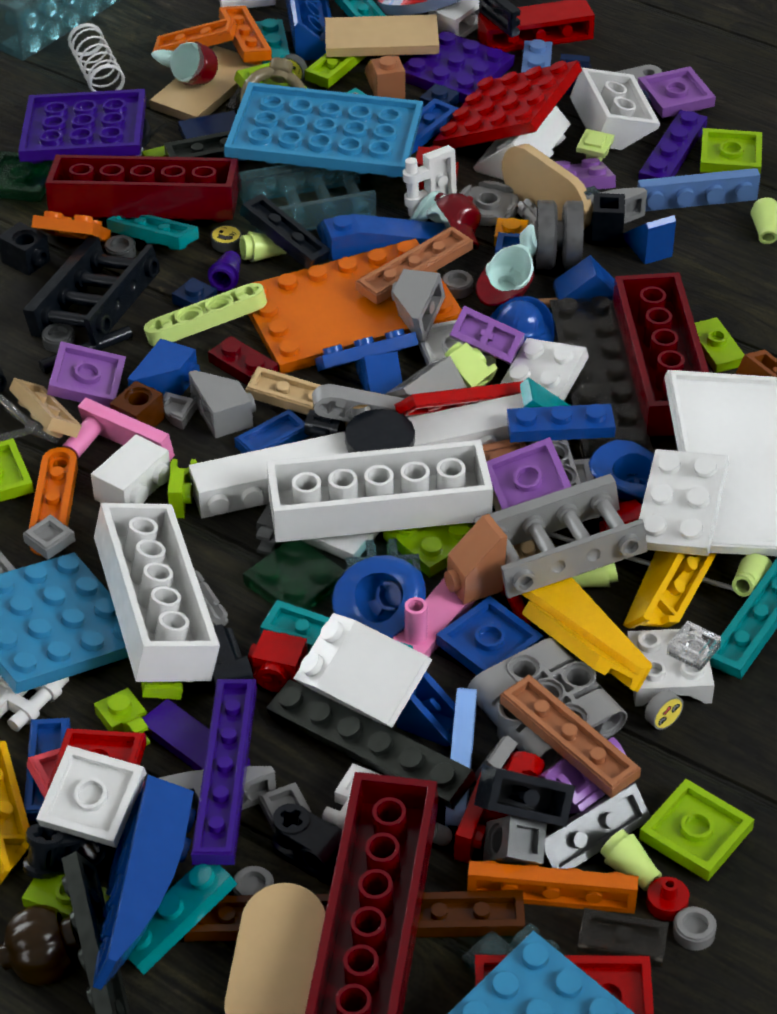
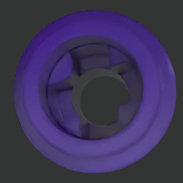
(225, 271)

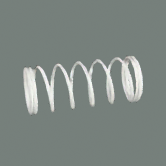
(90, 76)

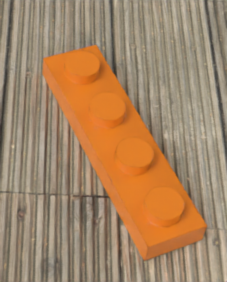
(248, 37)
(557, 886)

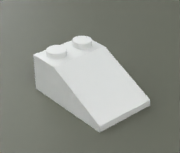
(362, 669)

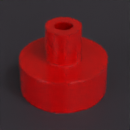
(667, 897)

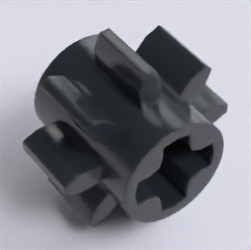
(321, 426)

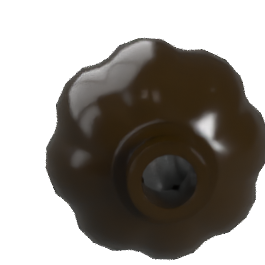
(39, 945)

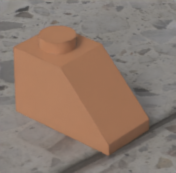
(386, 77)
(477, 562)

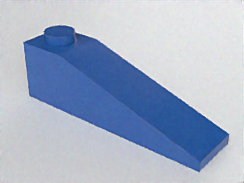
(361, 233)

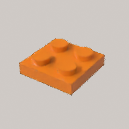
(80, 228)

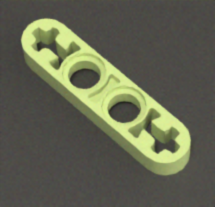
(206, 314)

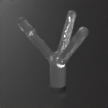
(31, 427)

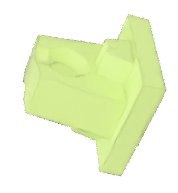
(595, 144)

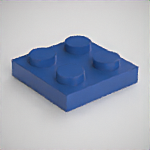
(486, 636)

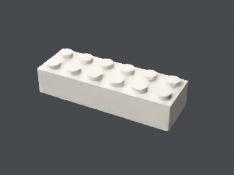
(378, 490)
(155, 593)

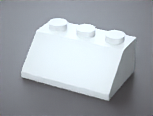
(613, 105)
(544, 139)

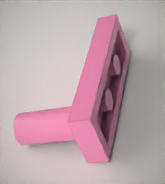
(114, 426)
(429, 617)

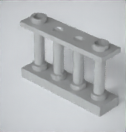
(558, 511)

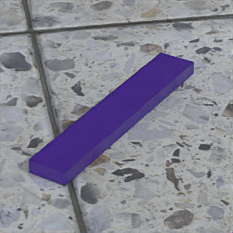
(224, 773)

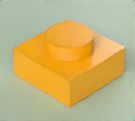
(509, 225)

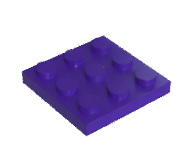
(458, 65)

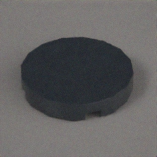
(378, 431)

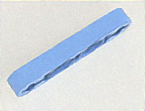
(462, 745)

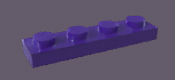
(674, 146)

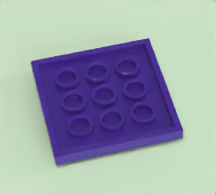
(83, 124)

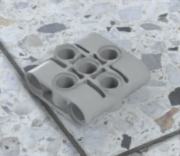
(560, 674)

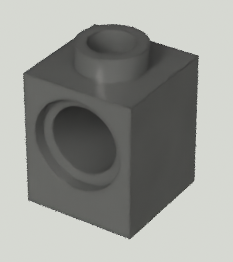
(515, 841)

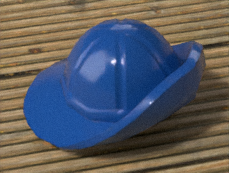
(527, 316)
(621, 459)
(377, 592)

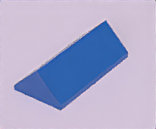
(308, 26)

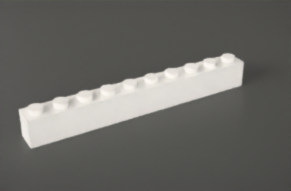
(242, 479)

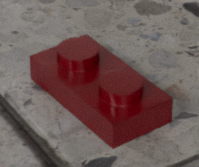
(239, 359)

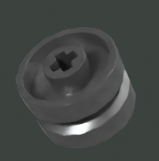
(559, 235)

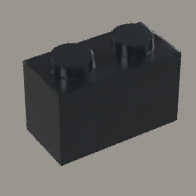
(524, 795)

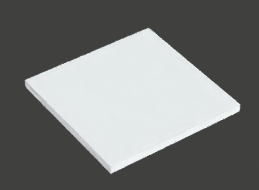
(735, 419)

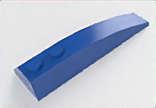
(143, 869)

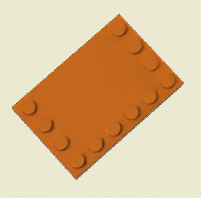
(324, 309)

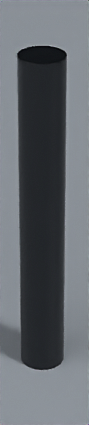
(110, 339)

